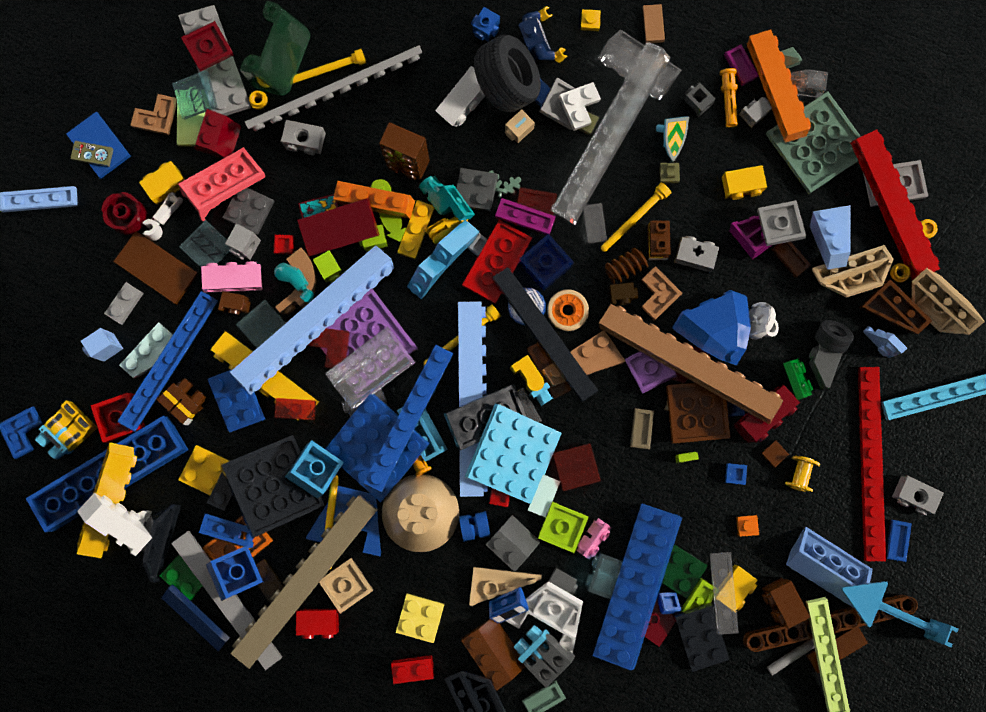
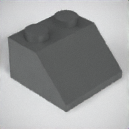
(513, 543)

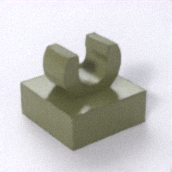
(669, 173)

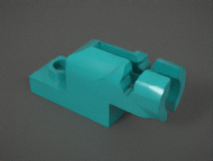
(446, 199)

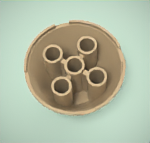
(420, 513)

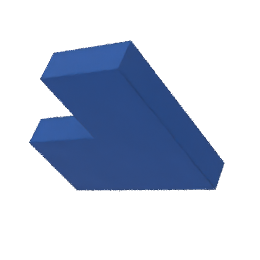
(15, 431)

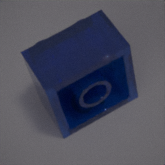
(546, 262)

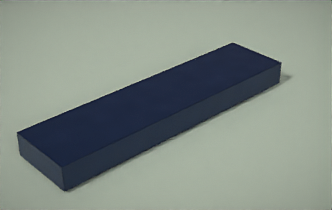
(195, 617)

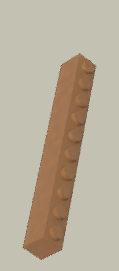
(691, 364)

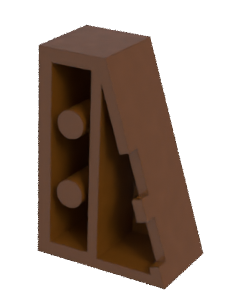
(896, 308)

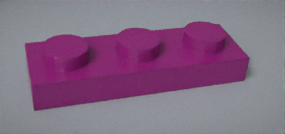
(525, 216)

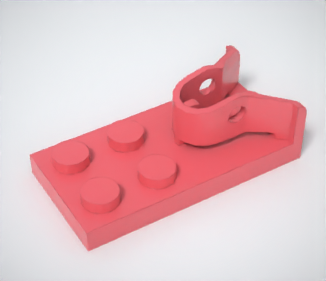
(221, 181)

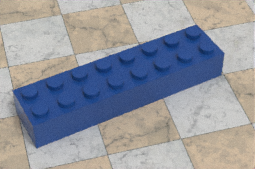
(62, 499)
(637, 587)

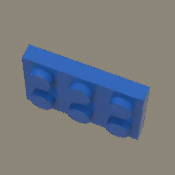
(235, 403)

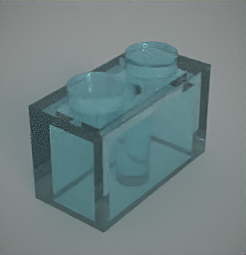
(604, 575)

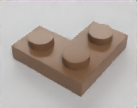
(160, 119)
(664, 293)

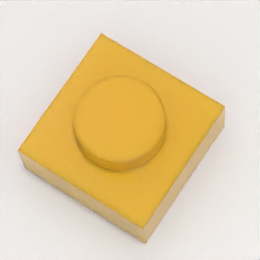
(590, 20)

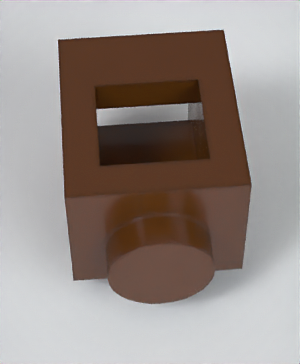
(233, 303)

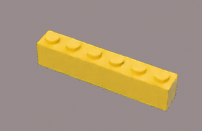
(279, 386)
(111, 483)

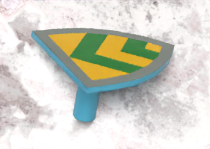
(674, 135)

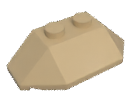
(862, 273)
(944, 304)

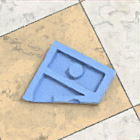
(887, 342)

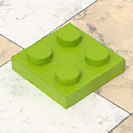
(563, 527)

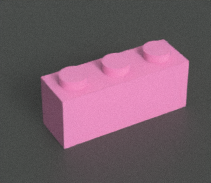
(231, 277)

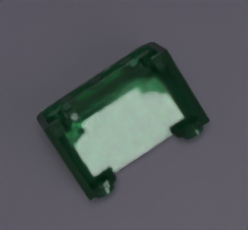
(281, 53)

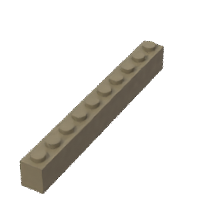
(300, 585)

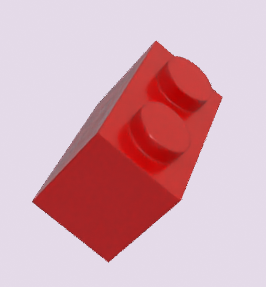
(317, 622)
(412, 669)

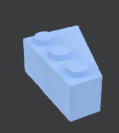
(832, 235)

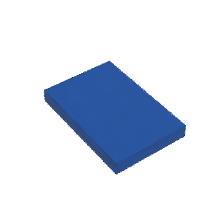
(97, 132)

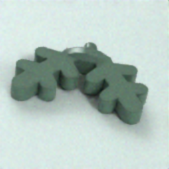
(514, 183)

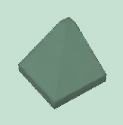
(791, 57)

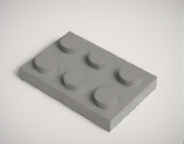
(911, 177)

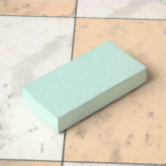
(544, 496)

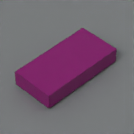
(740, 61)

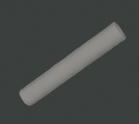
(791, 657)

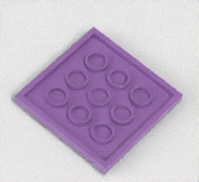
(366, 320)

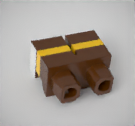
(658, 240)
(180, 402)

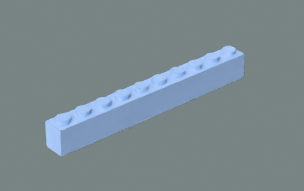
(312, 320)
(470, 379)

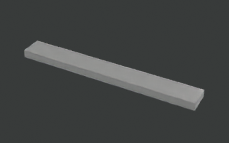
(231, 607)

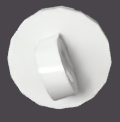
(762, 321)

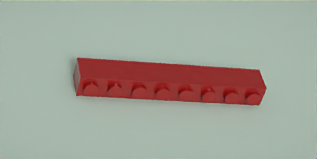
(894, 203)

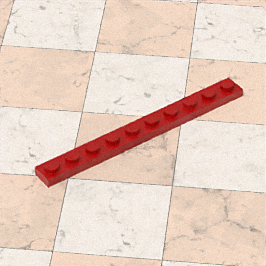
(871, 464)

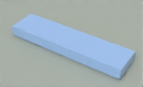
(38, 199)

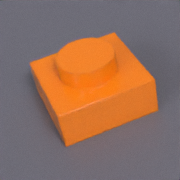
(747, 525)

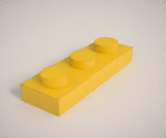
(415, 230)

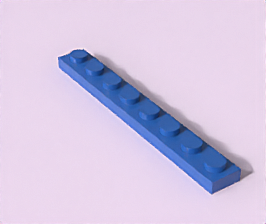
(167, 362)
(408, 419)

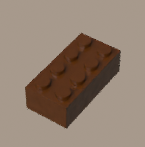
(404, 151)

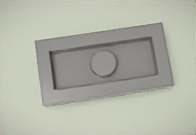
(123, 303)

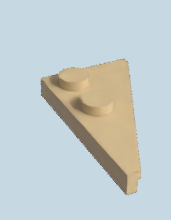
(493, 582)

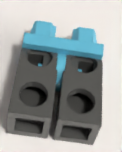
(543, 656)

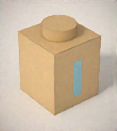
(519, 126)

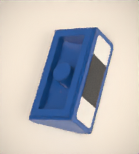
(508, 606)

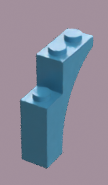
(442, 257)

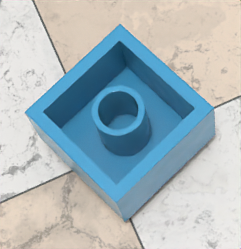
(314, 469)

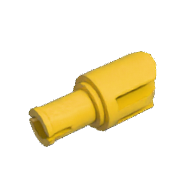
(442, 228)

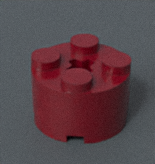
(116, 205)

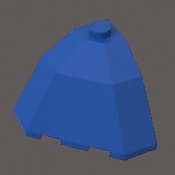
(718, 326)

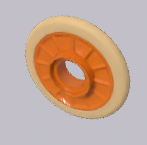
(563, 321)

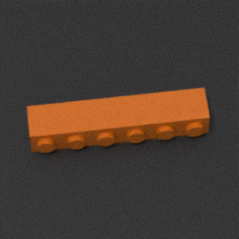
(778, 86)

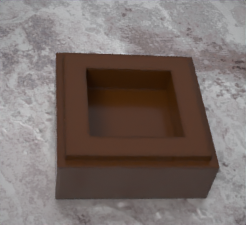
(774, 453)

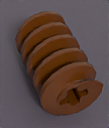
(625, 265)

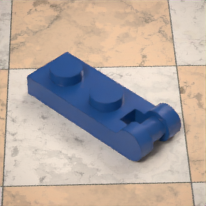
(225, 530)

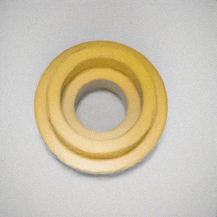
(255, 95)
(905, 272)

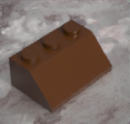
(493, 653)

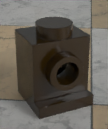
(622, 293)

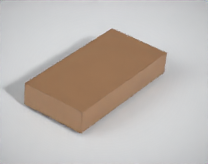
(653, 23)

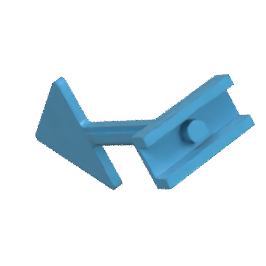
(868, 600)

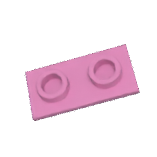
(590, 545)

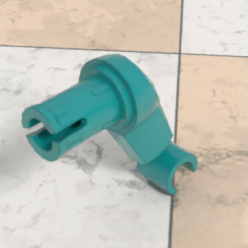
(294, 275)

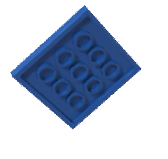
(363, 438)

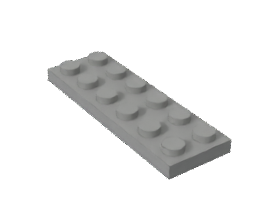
(224, 75)

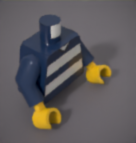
(536, 38)

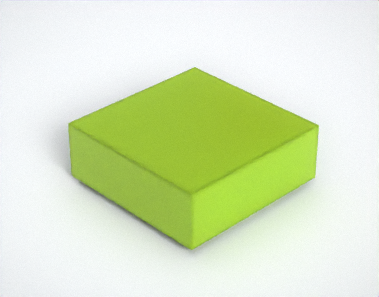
(686, 457)

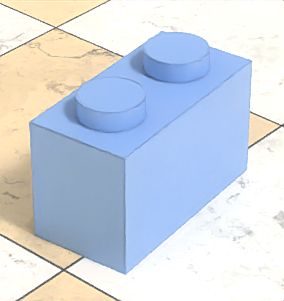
(101, 345)

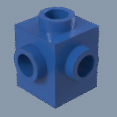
(486, 24)

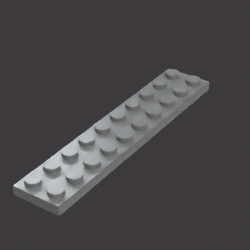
(327, 92)

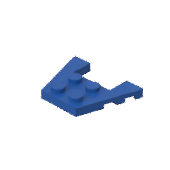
(344, 494)

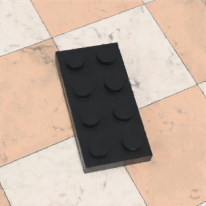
(470, 419)

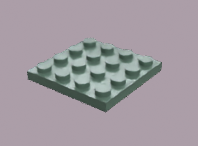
(826, 147)

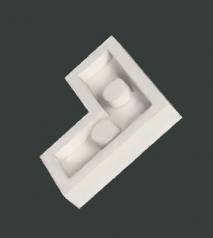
(575, 103)

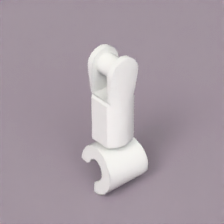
(161, 216)

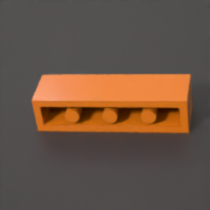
(380, 200)

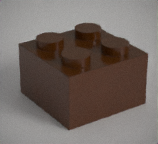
(785, 603)

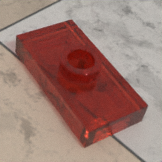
(295, 409)

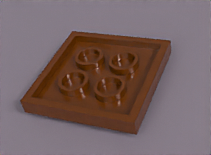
(696, 414)

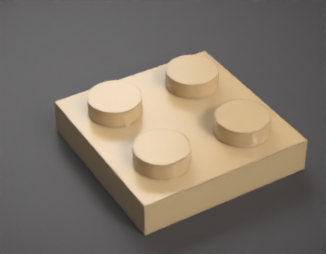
(345, 585)

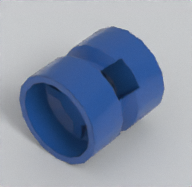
(474, 526)

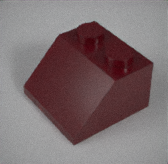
(217, 135)

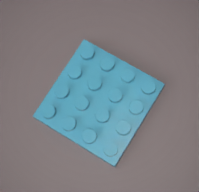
(513, 453)

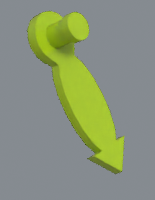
(392, 223)

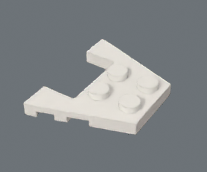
(555, 609)

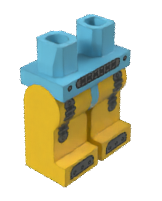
(533, 380)
(65, 430)

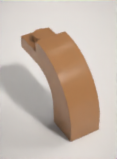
(303, 262)

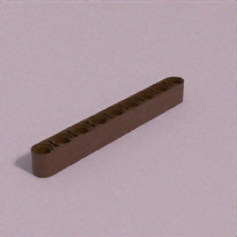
(839, 625)

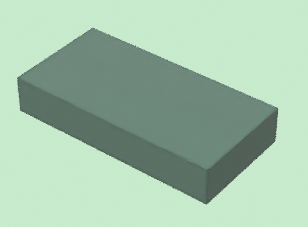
(544, 698)

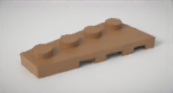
(592, 356)

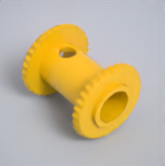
(802, 473)

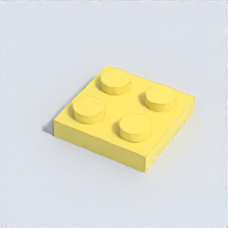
(420, 618)

